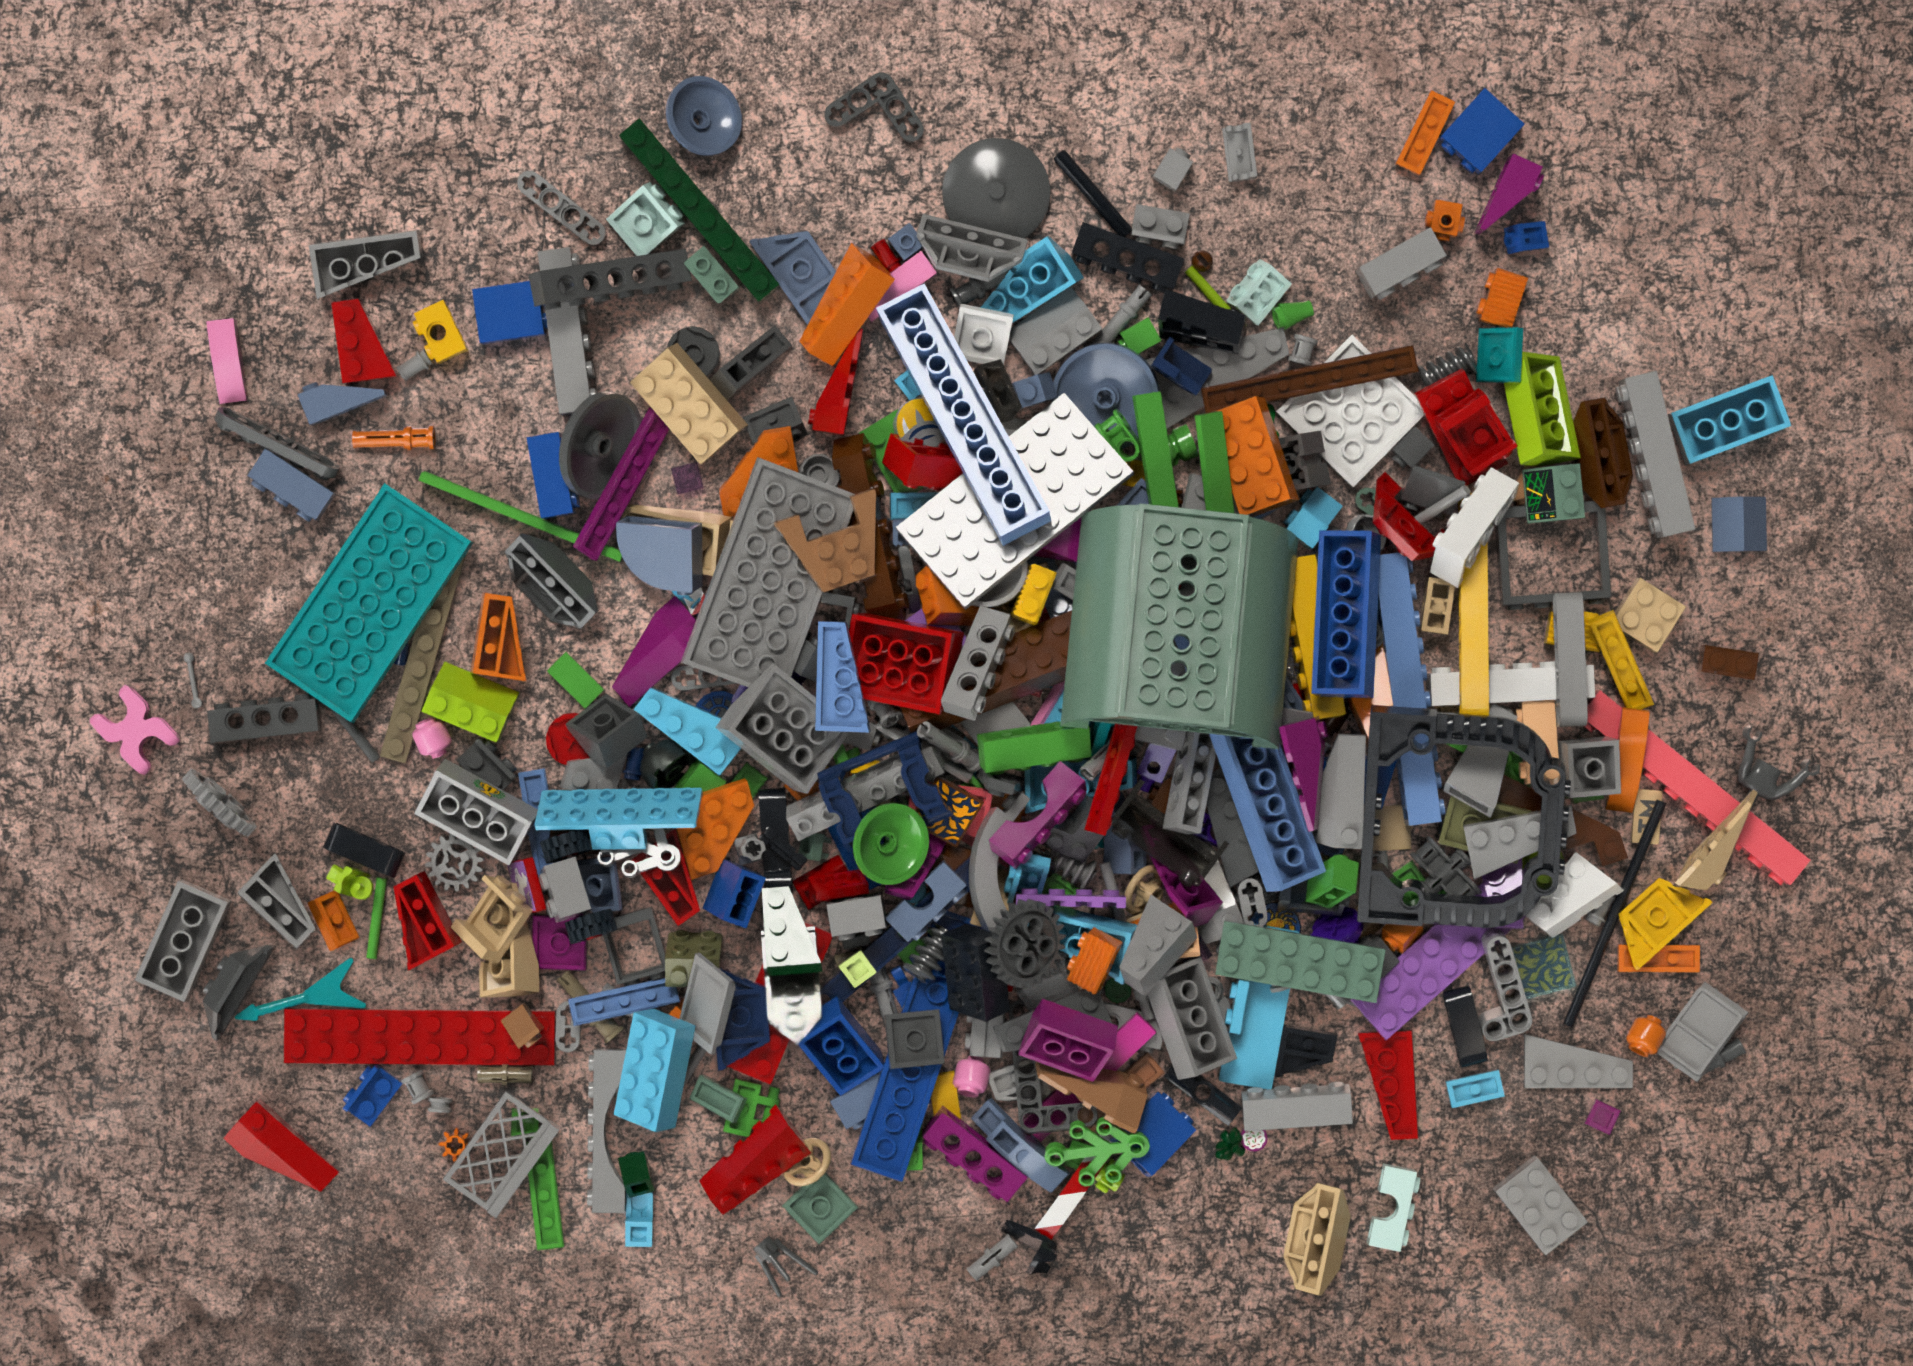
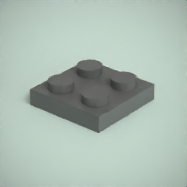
(914, 1039)

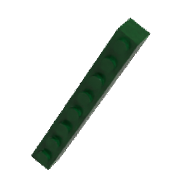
(699, 211)

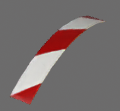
(1066, 1200)

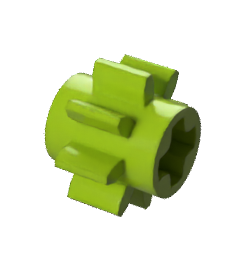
(1102, 1183)

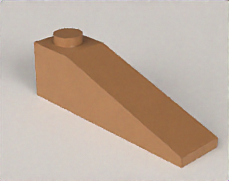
(1112, 1092)

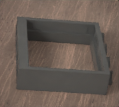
(1545, 600)

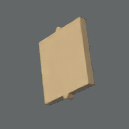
(1393, 831)

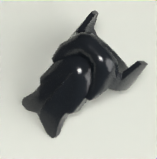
(1043, 1245)

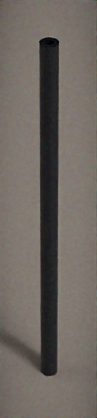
(1613, 916)

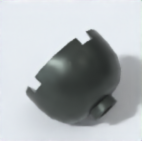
(663, 763)

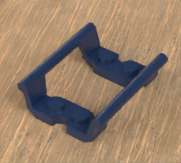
(913, 772)

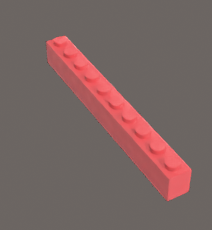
(1702, 795)

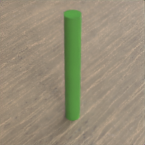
(376, 918)

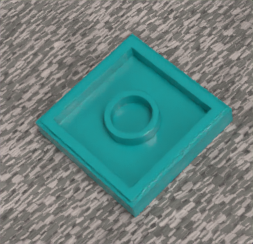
(1499, 355)

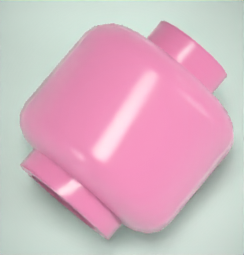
(432, 737)
(971, 1076)

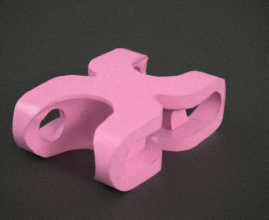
(134, 729)

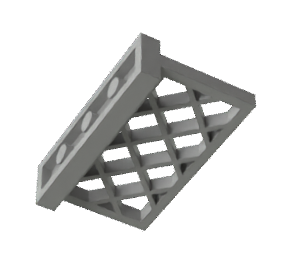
(519, 1169)

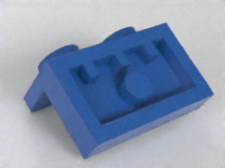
(372, 1095)

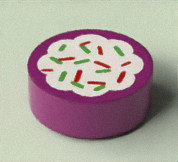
(1254, 1140)

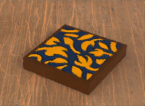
(964, 806)

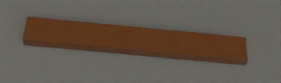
(1313, 378)

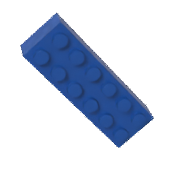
(1346, 614)

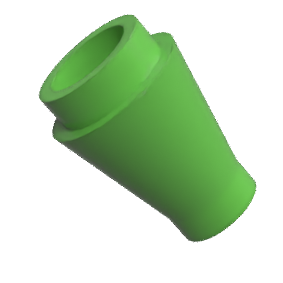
(1289, 314)

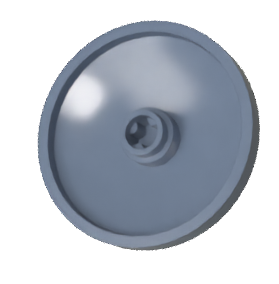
(1104, 380)

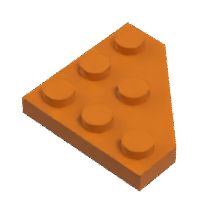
(772, 445)
(719, 822)

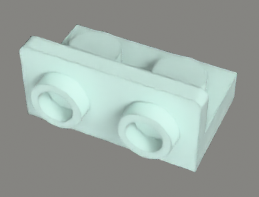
(1258, 291)

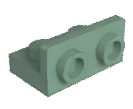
(711, 275)

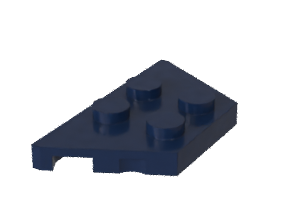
(747, 1022)

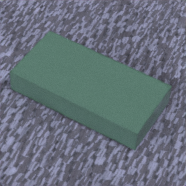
(718, 1098)

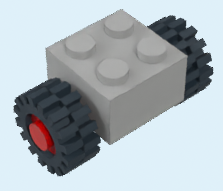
(567, 890)

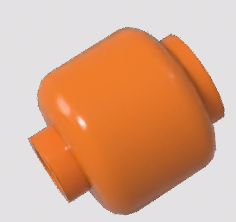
(1646, 1035)

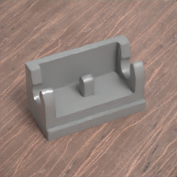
(1239, 152)

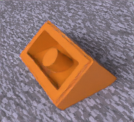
(333, 920)

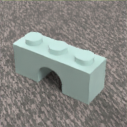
(1390, 1231)

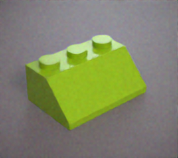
(470, 702)

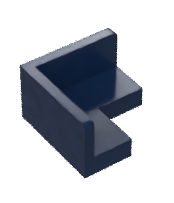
(1181, 367)

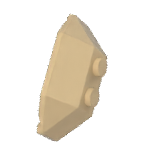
(1317, 1238)

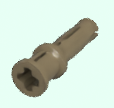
(608, 1027)

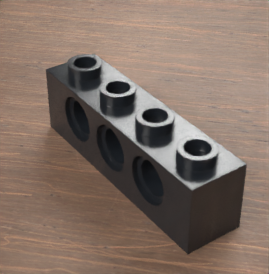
(1169, 264)

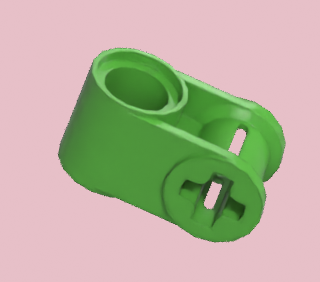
(1119, 434)

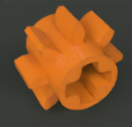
(450, 1149)

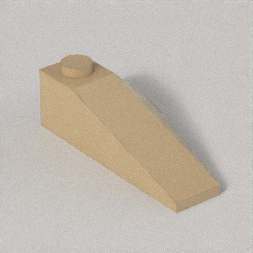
(1711, 857)

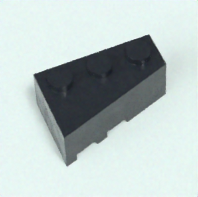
(1200, 323)

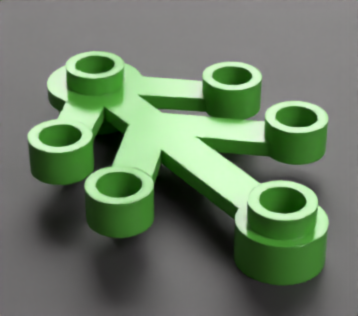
(1100, 1149)

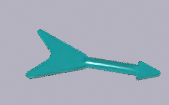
(324, 992)

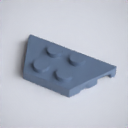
(798, 268)

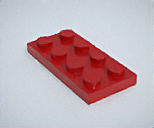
(1474, 434)

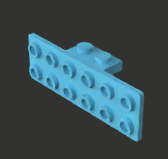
(618, 815)
(1255, 1031)

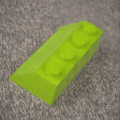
(1541, 412)

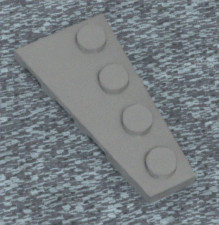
(1505, 840)

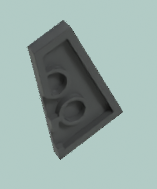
(1001, 783)

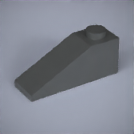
(750, 362)

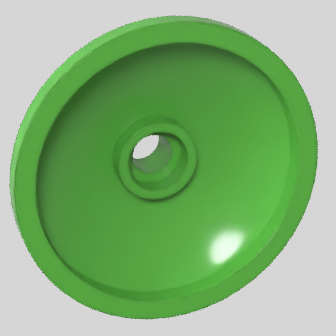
(903, 848)

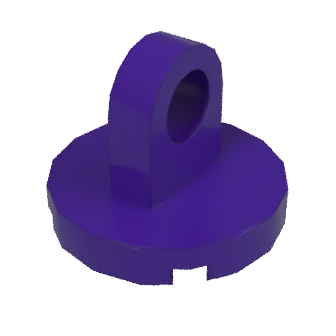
(1339, 927)

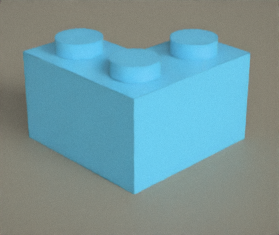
(1314, 515)

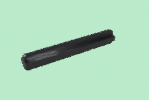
(1092, 193)

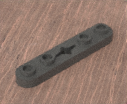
(257, 433)

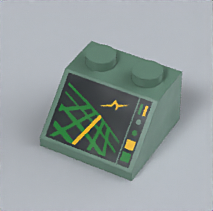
(1553, 493)

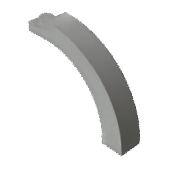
(984, 862)

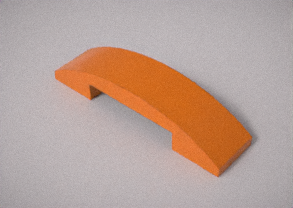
(1632, 746)

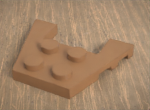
(839, 555)

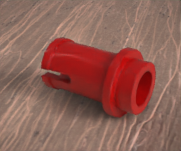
(886, 255)

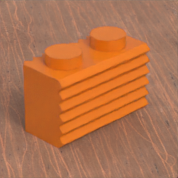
(1502, 298)
(1094, 960)

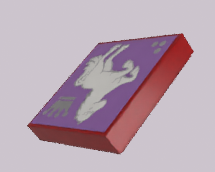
(526, 876)

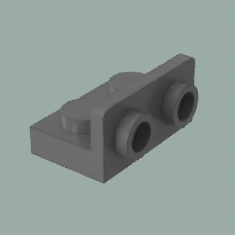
(776, 416)
(485, 763)

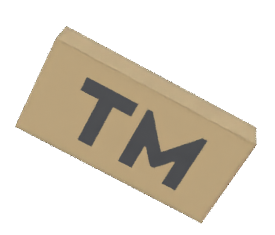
(1642, 809)

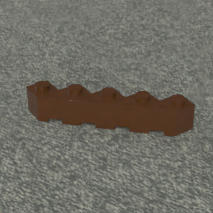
(854, 459)
(1604, 840)

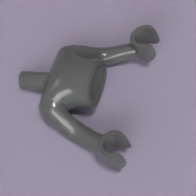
(1763, 776)

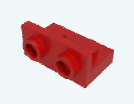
(837, 886)

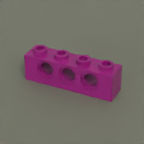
(945, 1124)

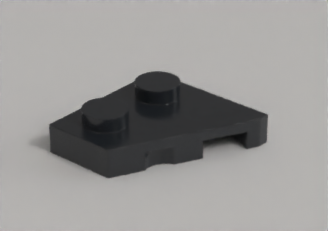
(1304, 1048)

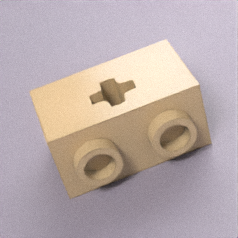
(1436, 606)

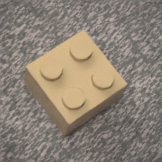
(1648, 614)

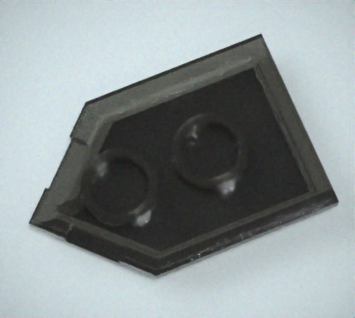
(793, 1004)

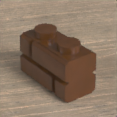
(1727, 662)

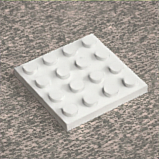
(1356, 420)

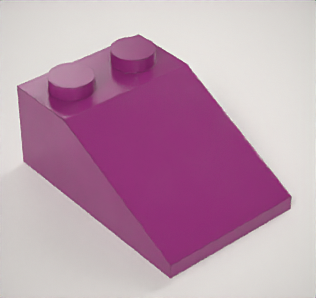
(1514, 183)

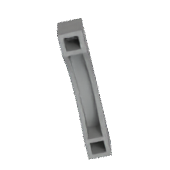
(608, 1190)

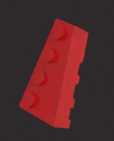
(755, 1162)

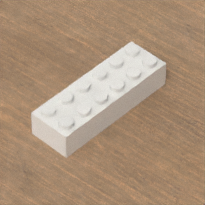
(1505, 685)

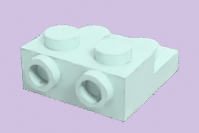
(646, 219)

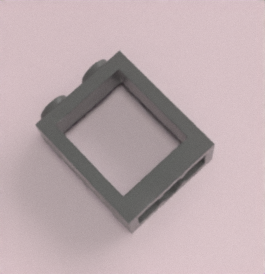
(655, 971)

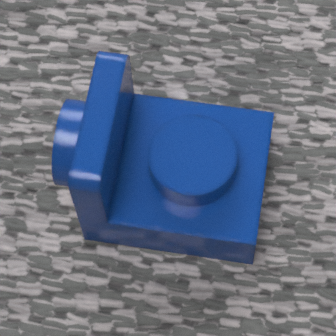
(1526, 237)

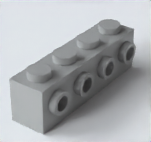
(1296, 1106)

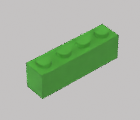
(1032, 746)

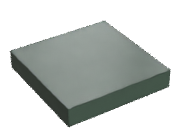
(820, 1207)

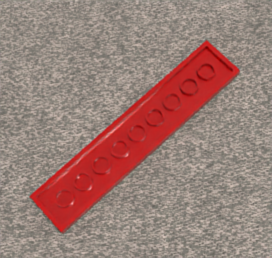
(411, 1037)

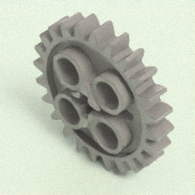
(214, 799)

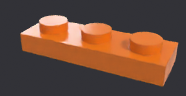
(1425, 132)
(1669, 959)

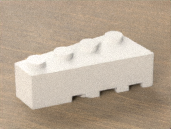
(1472, 526)

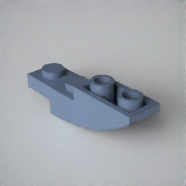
(1017, 1147)

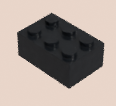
(969, 977)

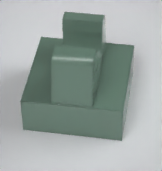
(812, 847)

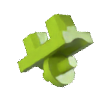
(351, 882)

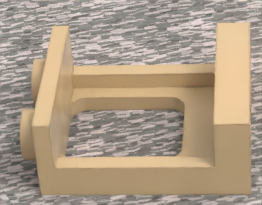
(479, 933)

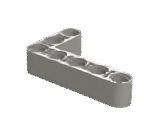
(1570, 660)

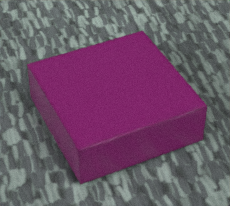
(1602, 1116)

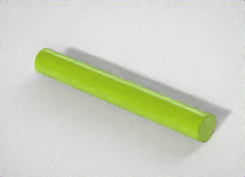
(1206, 288)

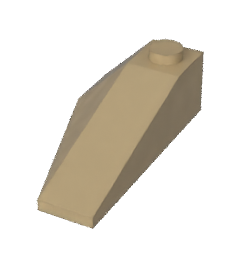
(714, 529)
(518, 969)

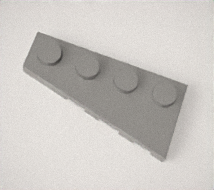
(1567, 1066)

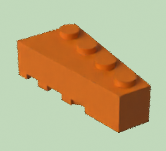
(846, 304)

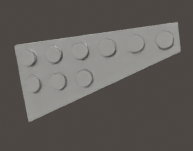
(1255, 355)

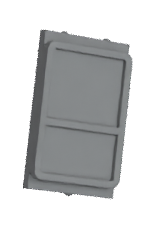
(707, 1002)
(1701, 1031)

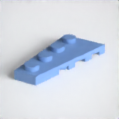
(838, 685)

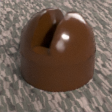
(1198, 265)

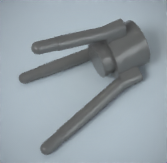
(768, 1251)

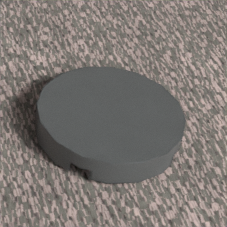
(699, 346)

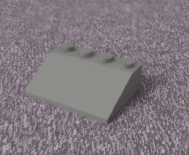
(777, 729)

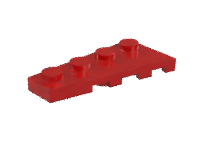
(1394, 1080)

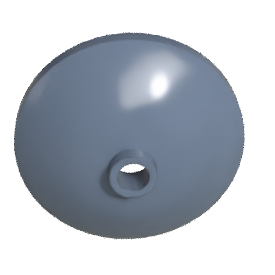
(713, 108)

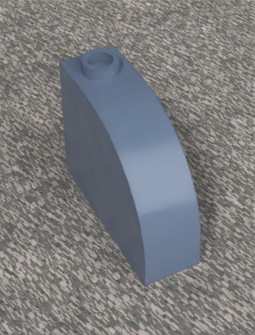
(662, 552)

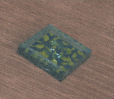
(1544, 966)

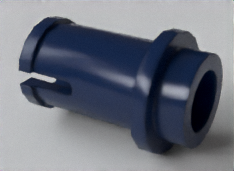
(633, 763)

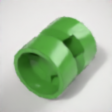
(1181, 445)

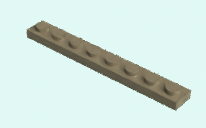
(418, 674)

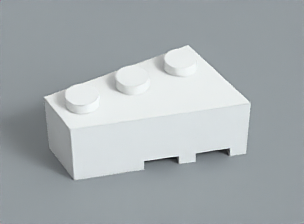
(1577, 894)

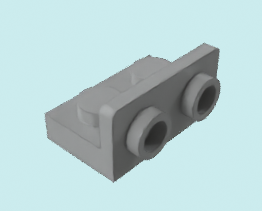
(1160, 226)

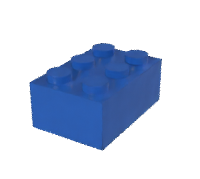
(552, 493)
(842, 1048)

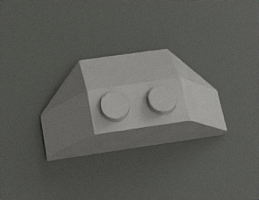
(968, 248)

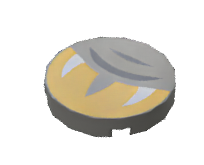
(915, 421)

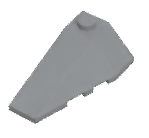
(1343, 794)
(1227, 911)

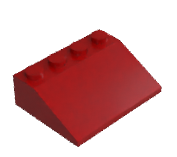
(903, 660)

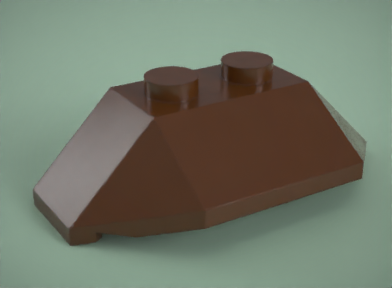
(1603, 453)

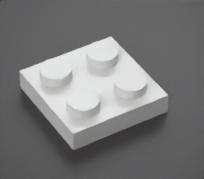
(983, 333)

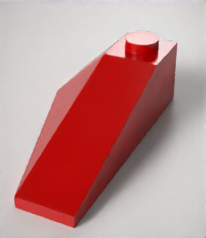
(835, 400)
(274, 1144)

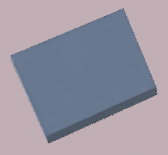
(1739, 524)
(601, 884)

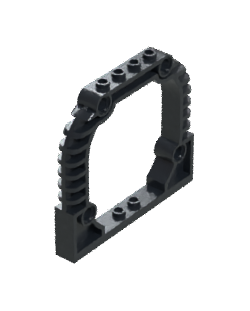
(1382, 893)

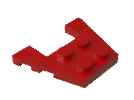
(1398, 524)

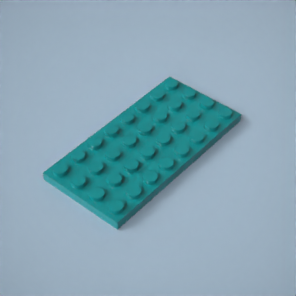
(369, 603)

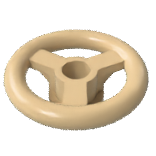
(1144, 890)
(810, 1166)

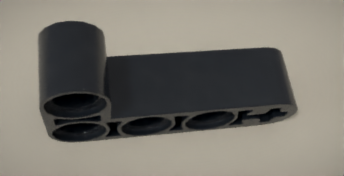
(773, 815)

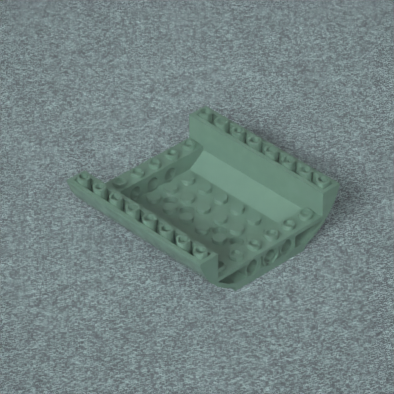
(1132, 612)

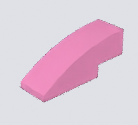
(907, 277)
(227, 360)

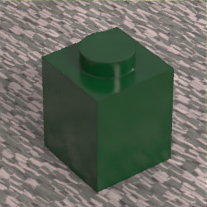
(636, 1174)

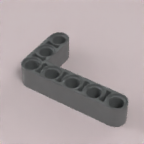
(1035, 1106)

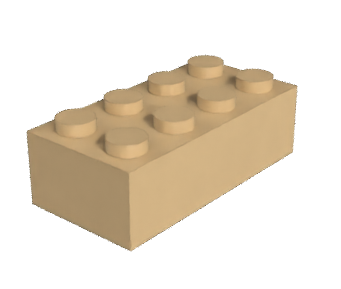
(688, 403)

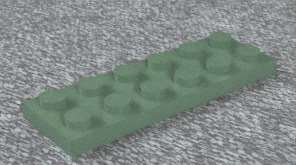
(1300, 961)

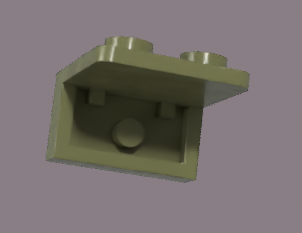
(681, 953)

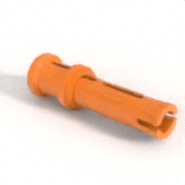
(407, 437)

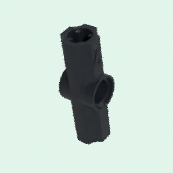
(1217, 1103)

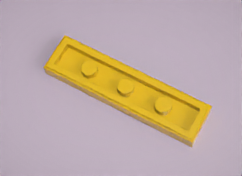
(1621, 661)

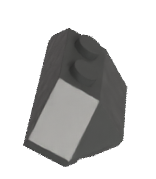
(551, 581)
(232, 985)

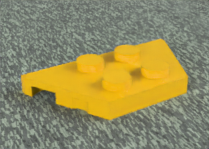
(1657, 918)

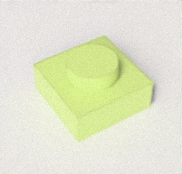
(857, 968)

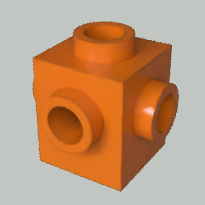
(1452, 213)

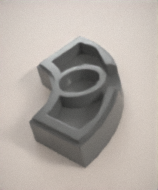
(909, 578)

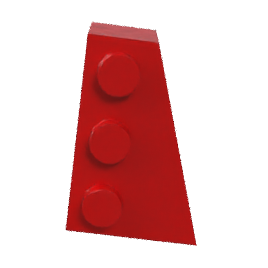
(358, 345)
(920, 463)
(672, 887)
(423, 920)

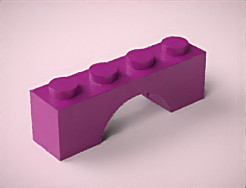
(1017, 840)

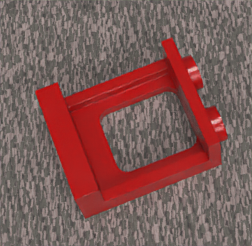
(1462, 412)

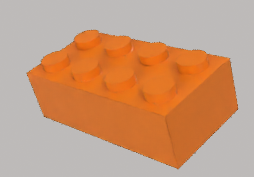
(1256, 459)

